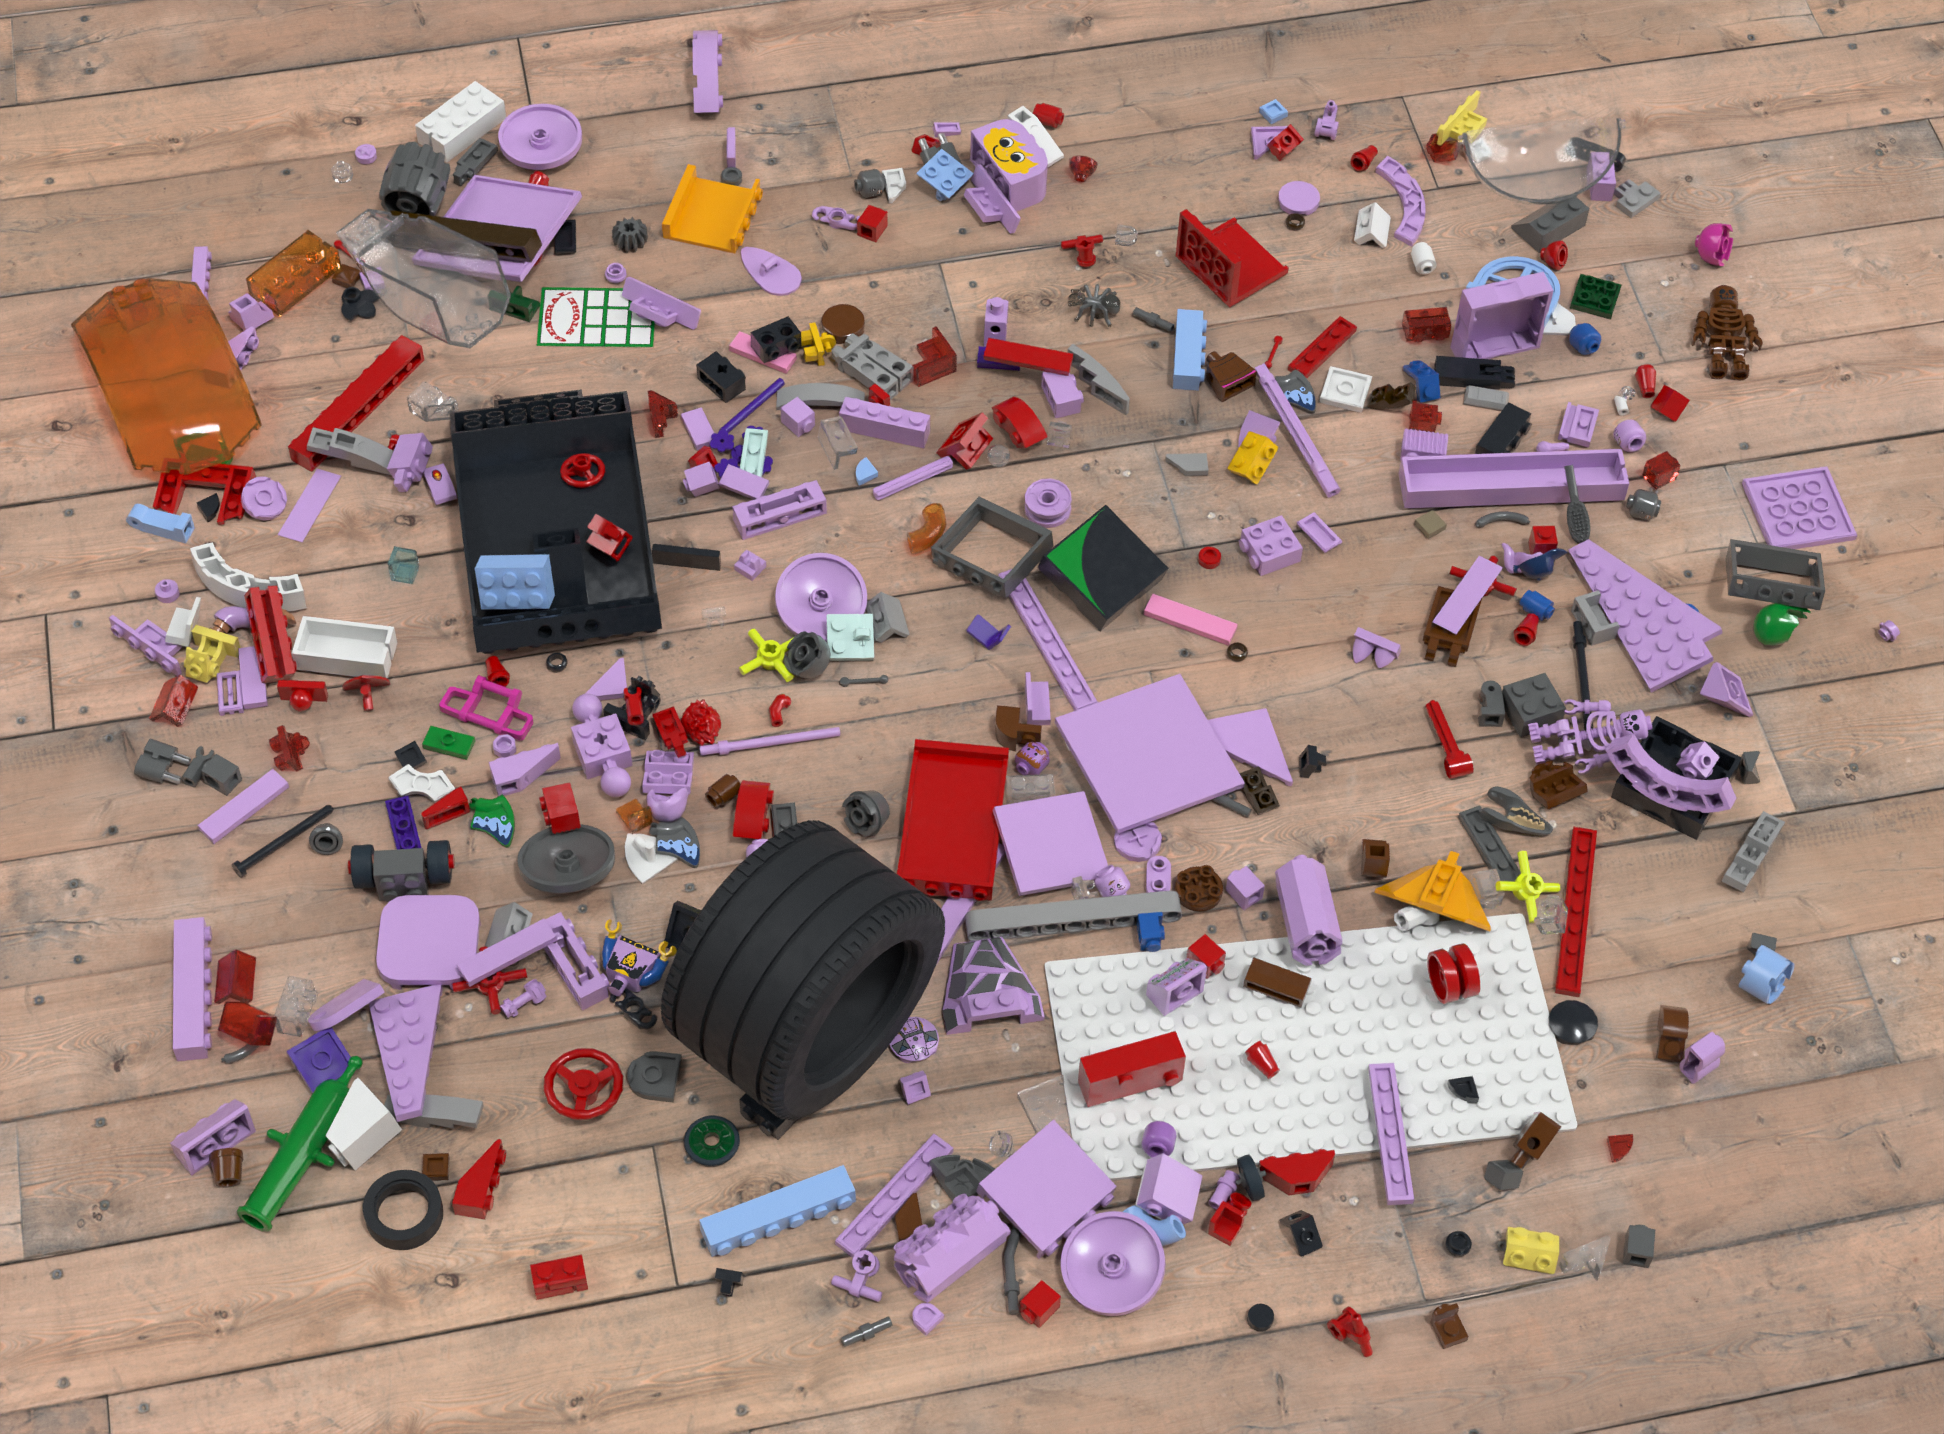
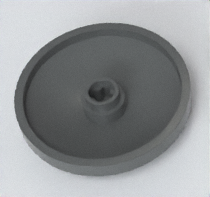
(566, 859)

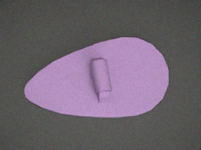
(770, 271)

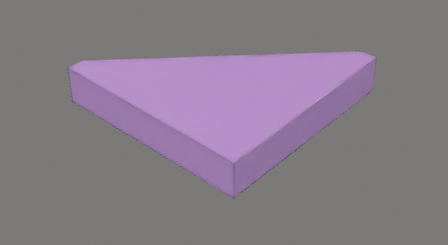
(1261, 137)
(611, 684)

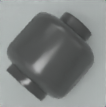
(870, 183)
(1643, 504)

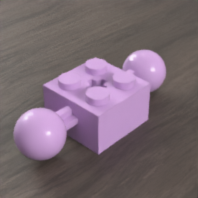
(601, 745)

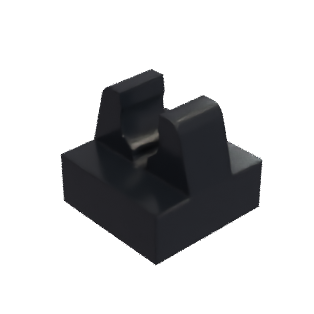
(1311, 761)
(728, 1279)

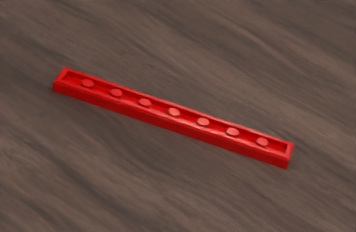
(1578, 902)

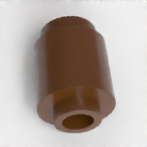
(723, 790)

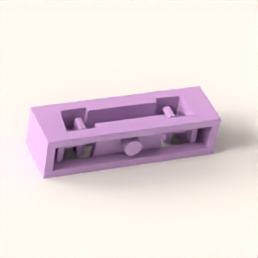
(779, 509)
(587, 991)

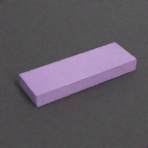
(253, 690)

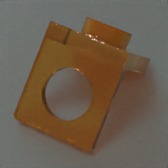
(635, 816)

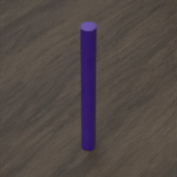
(752, 406)

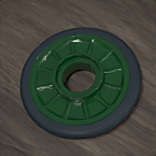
(711, 1126)

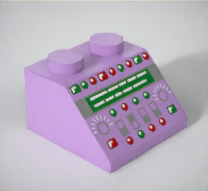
(1177, 985)

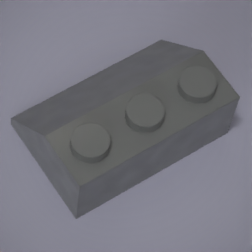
(1552, 223)

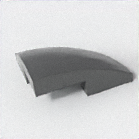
(959, 1175)

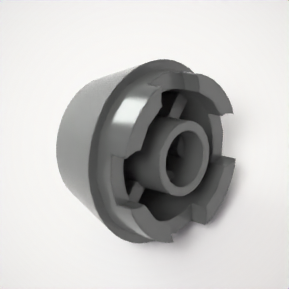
(866, 812)

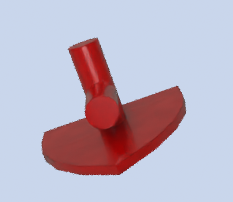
(365, 683)

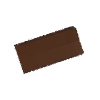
(1277, 982)

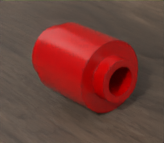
(1049, 114)

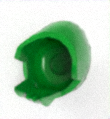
(1777, 622)

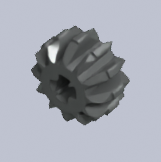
(629, 234)

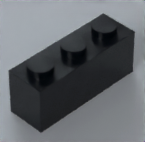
(1505, 431)

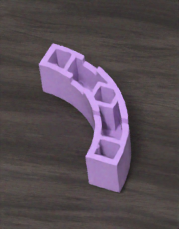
(705, 66)
(1665, 786)

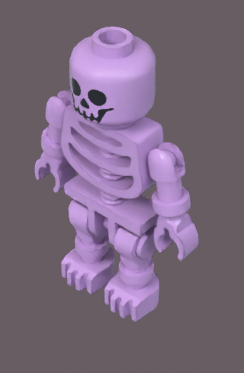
(1629, 723)

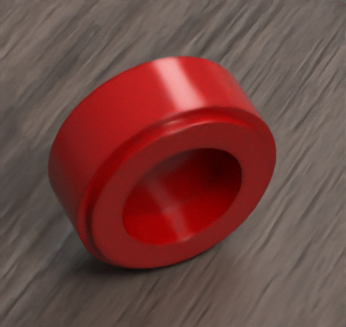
(1209, 557)

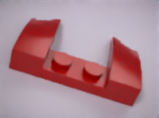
(227, 476)

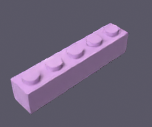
(201, 268)

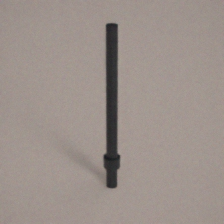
(1580, 644)

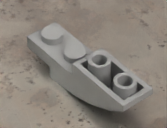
(351, 446)

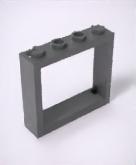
(1006, 520)
(1780, 560)

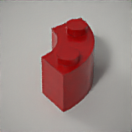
(1019, 422)
(752, 809)

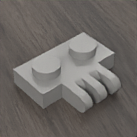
(1634, 197)

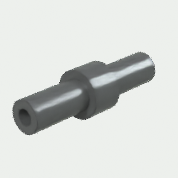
(1153, 319)
(866, 1331)

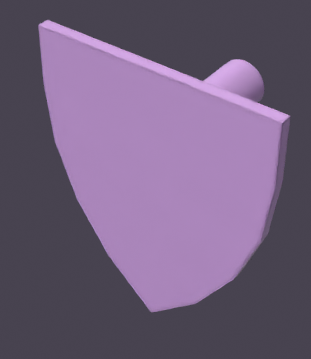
(1258, 424)

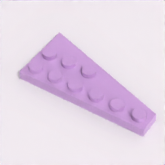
(406, 1041)

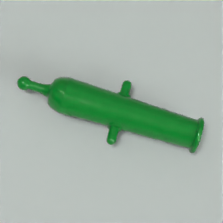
(297, 1150)

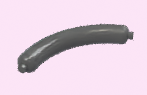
(1503, 515)
(239, 1054)

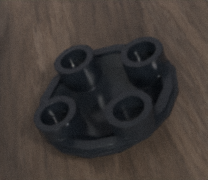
(1573, 1022)

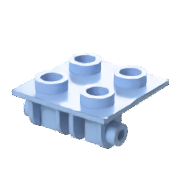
(944, 174)

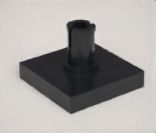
(679, 923)

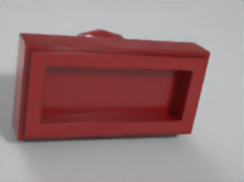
(302, 693)

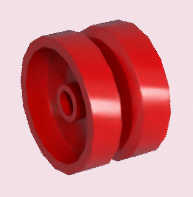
(1453, 973)

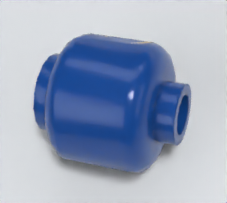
(1585, 338)

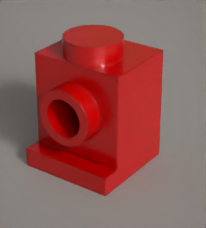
(1285, 142)

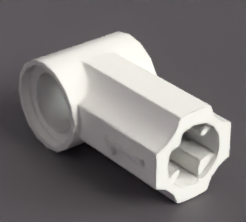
(1413, 916)

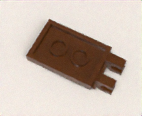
(1440, 637)

